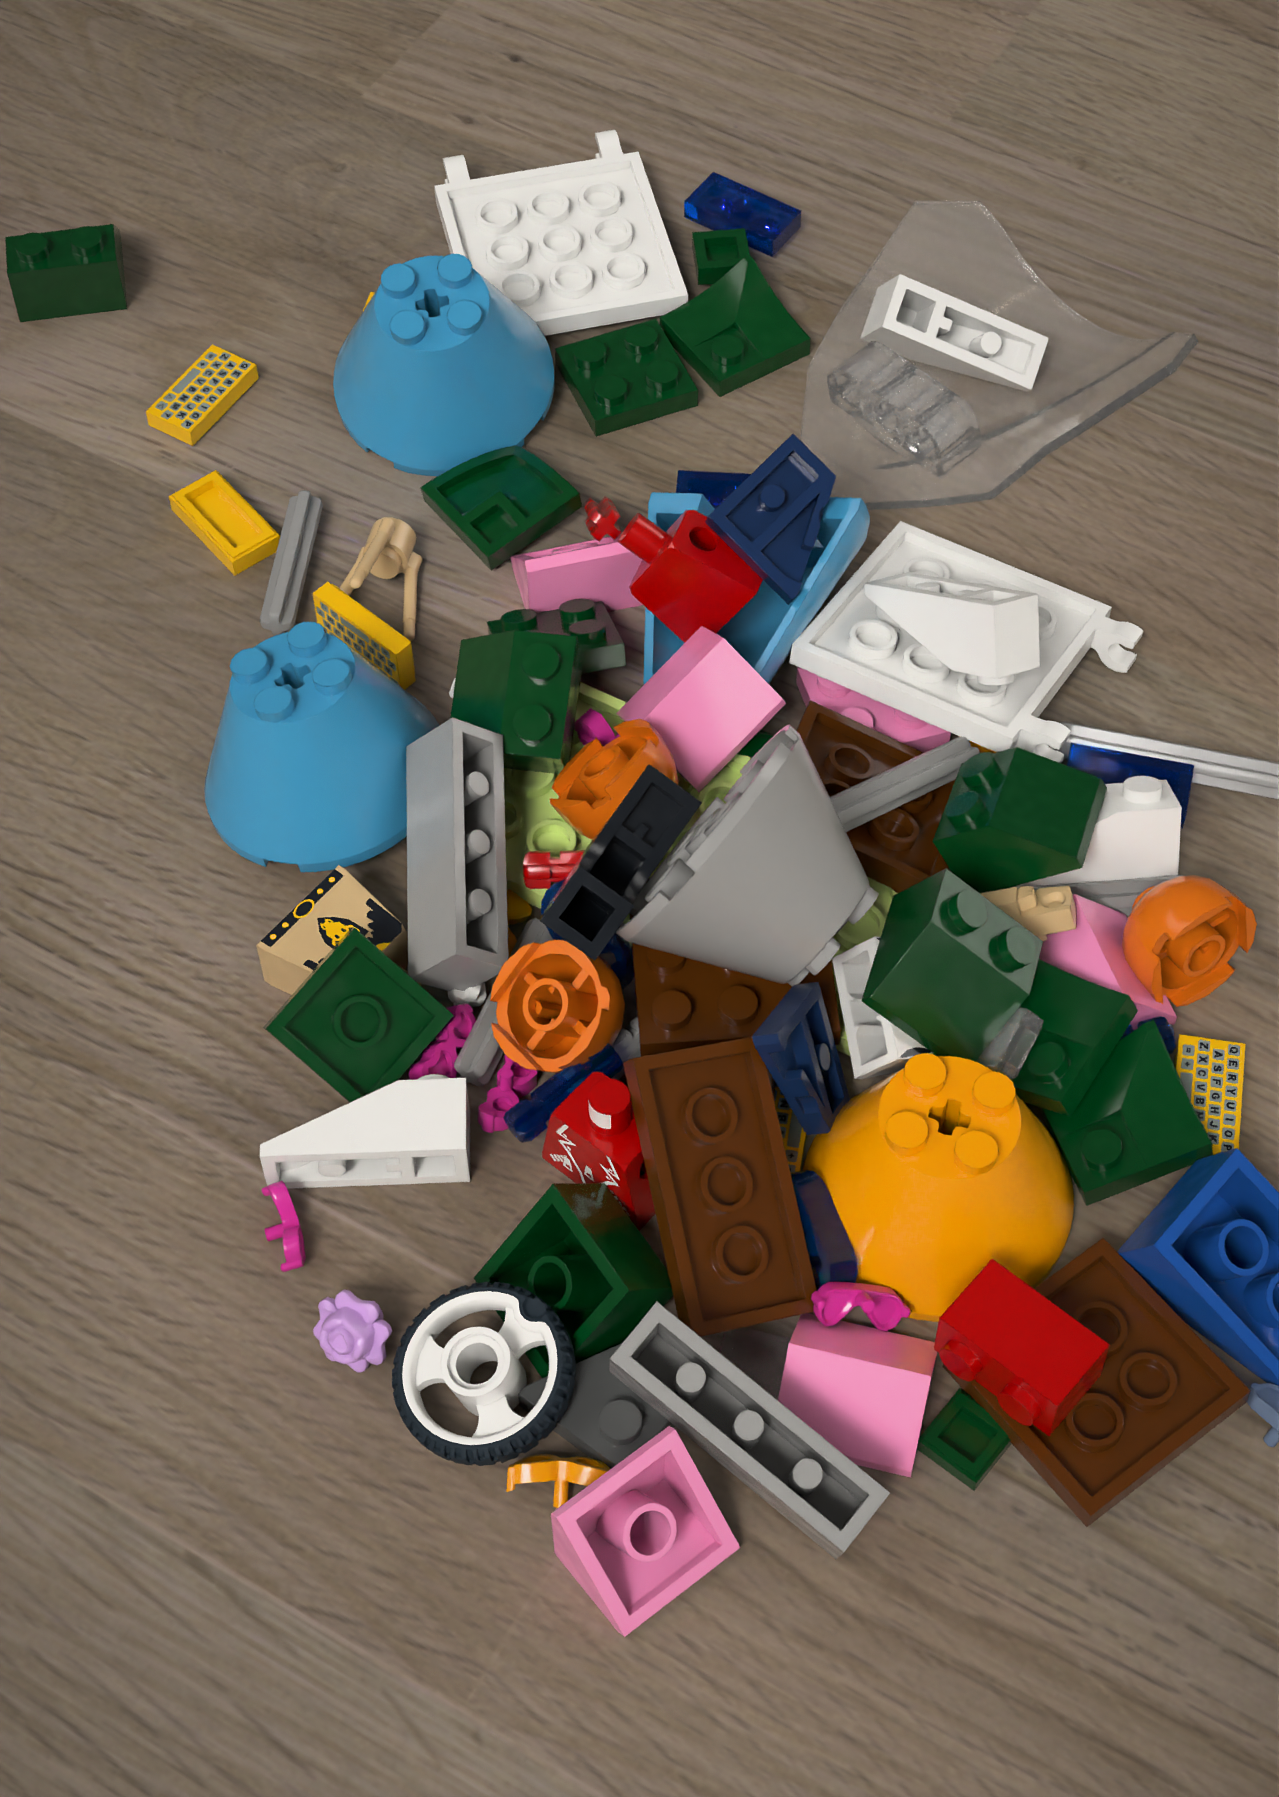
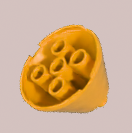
(941, 1179)

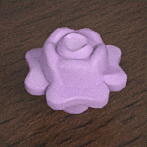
(352, 1331)

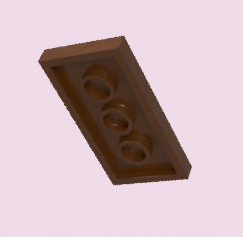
(721, 1186)

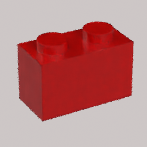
(1019, 1348)

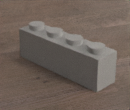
(456, 856)
(747, 1430)

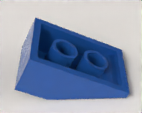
(1217, 1257)

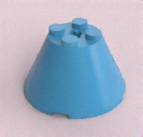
(441, 368)
(311, 754)

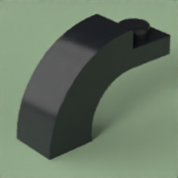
(619, 862)

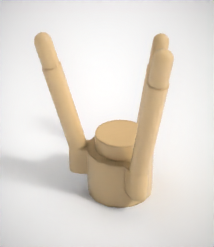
(386, 555)

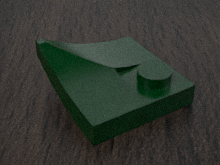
(735, 330)
(501, 501)
(1075, 1039)
(1130, 1121)

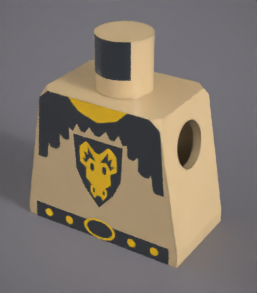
(320, 922)

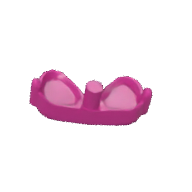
(289, 1228)
(879, 1303)

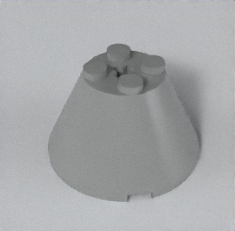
(758, 877)

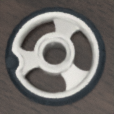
(500, 1431)

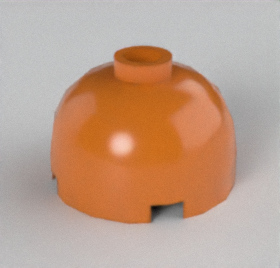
(602, 775)
(1185, 937)
(556, 1006)

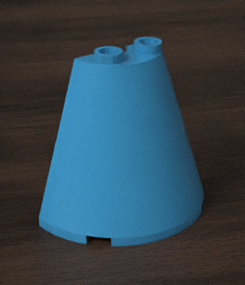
(766, 624)

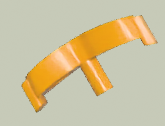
(553, 1468)

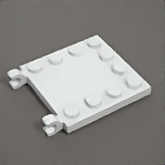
(566, 239)
(874, 656)

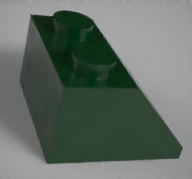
(66, 272)
(523, 690)
(1017, 819)
(950, 967)
(586, 1264)

